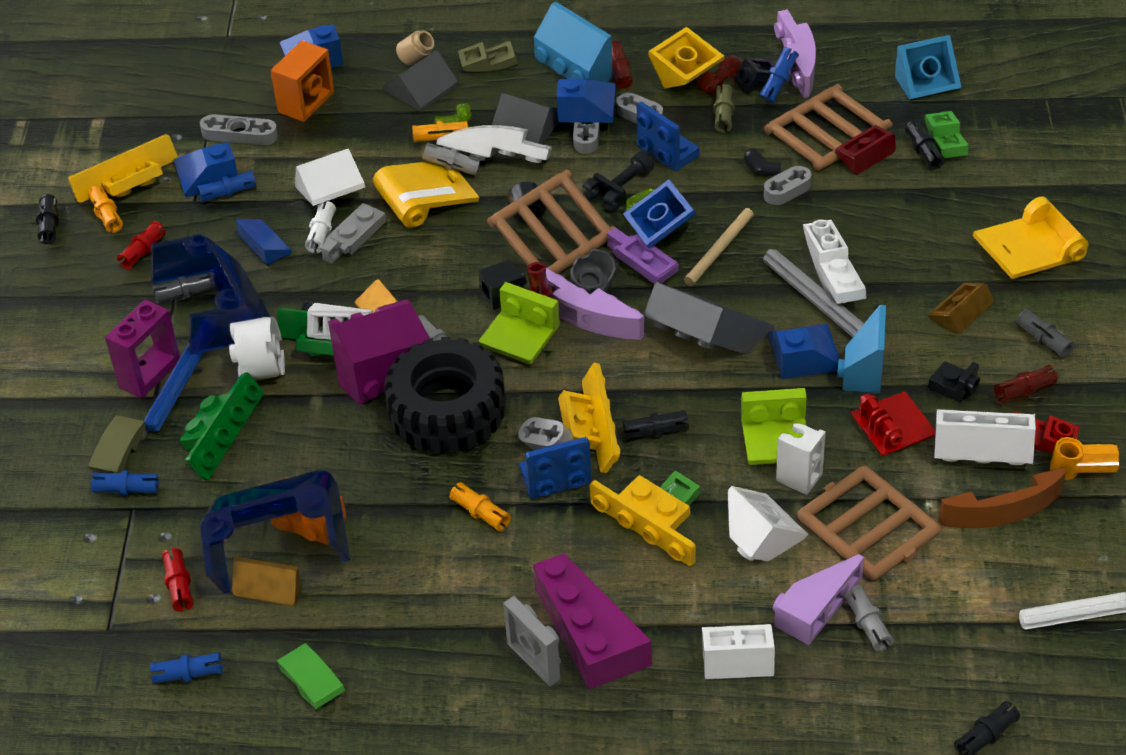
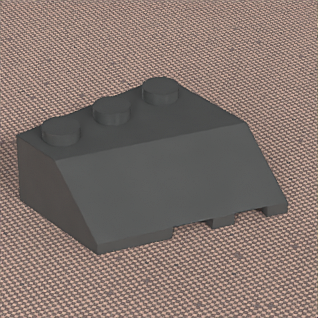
(704, 320)

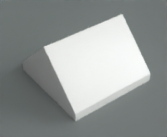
(328, 177)

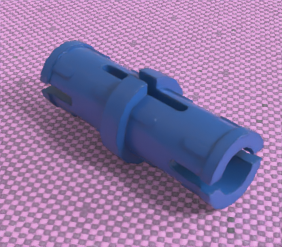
(779, 75)
(226, 186)
(124, 483)
(186, 668)

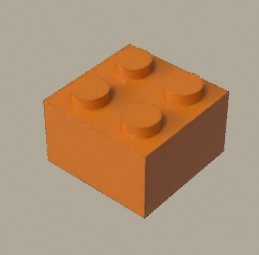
(302, 81)

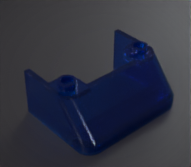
(233, 303)
(311, 493)

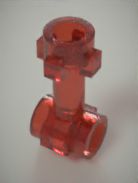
(710, 81)

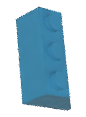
(573, 46)

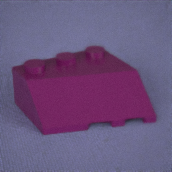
(370, 344)

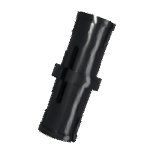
(924, 144)
(47, 219)
(655, 424)
(987, 729)

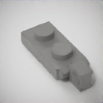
(352, 232)

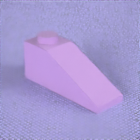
(815, 599)

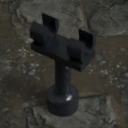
(614, 193)

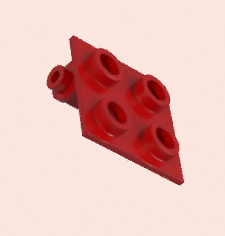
(892, 422)

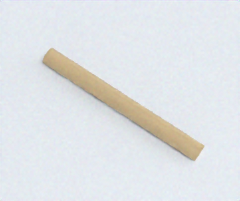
(718, 247)

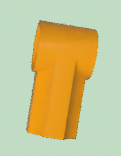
(1084, 458)

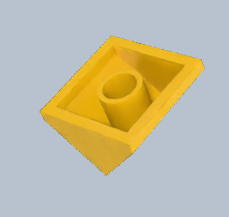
(683, 58)

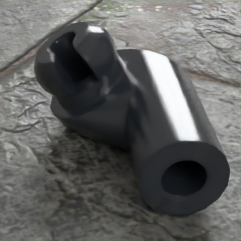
(759, 164)

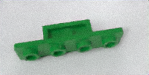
(293, 325)
(219, 424)

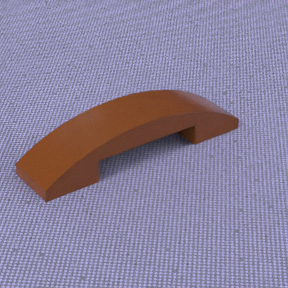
(967, 512)

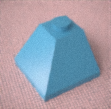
(865, 355)

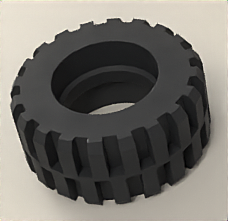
(445, 423)

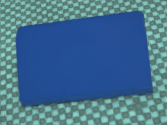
(262, 240)

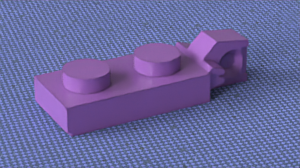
(647, 261)

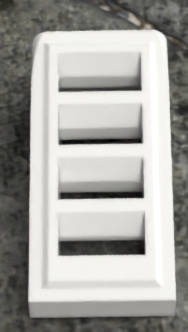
(318, 310)

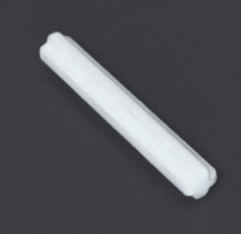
(1073, 611)

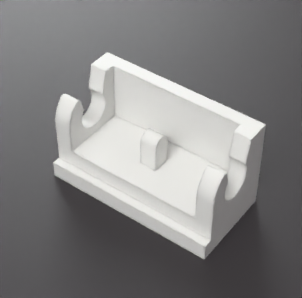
(800, 458)
(738, 651)

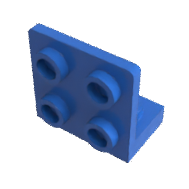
(663, 139)
(557, 468)

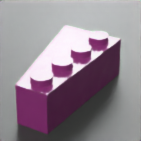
(591, 626)

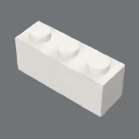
(985, 436)

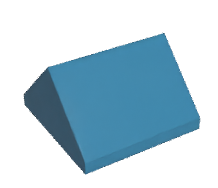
(927, 67)

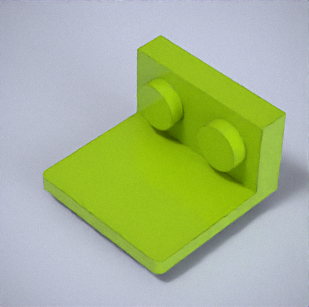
(522, 325)
(766, 417)

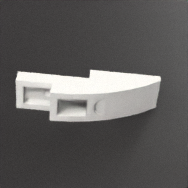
(483, 140)
(832, 262)

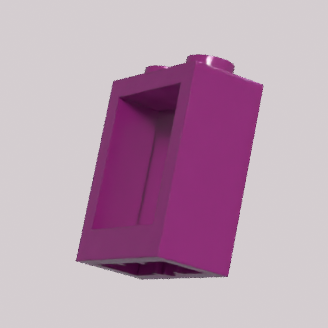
(143, 374)

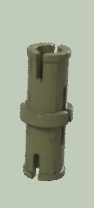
(723, 108)

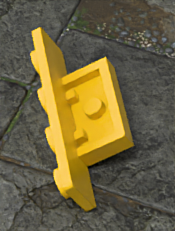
(126, 170)
(591, 417)
(649, 513)

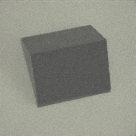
(423, 82)
(526, 115)

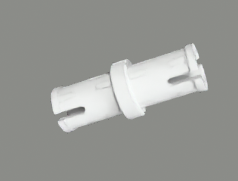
(320, 226)

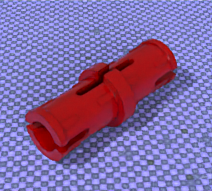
(141, 245)
(177, 579)

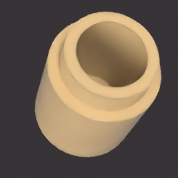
(415, 47)

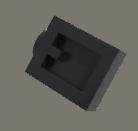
(753, 71)
(955, 381)

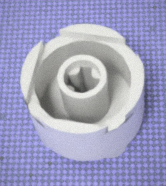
(257, 348)

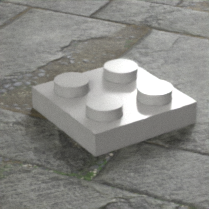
(532, 640)

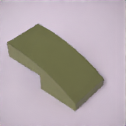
(479, 59)
(116, 443)

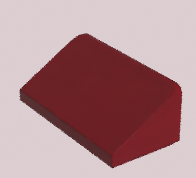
(867, 149)

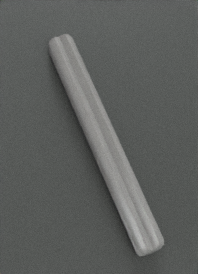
(813, 292)

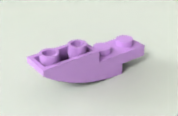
(801, 40)
(595, 311)

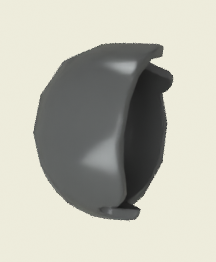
(593, 271)

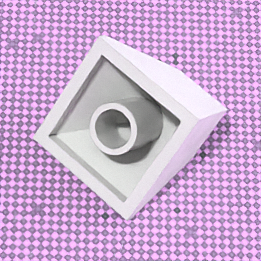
(760, 525)

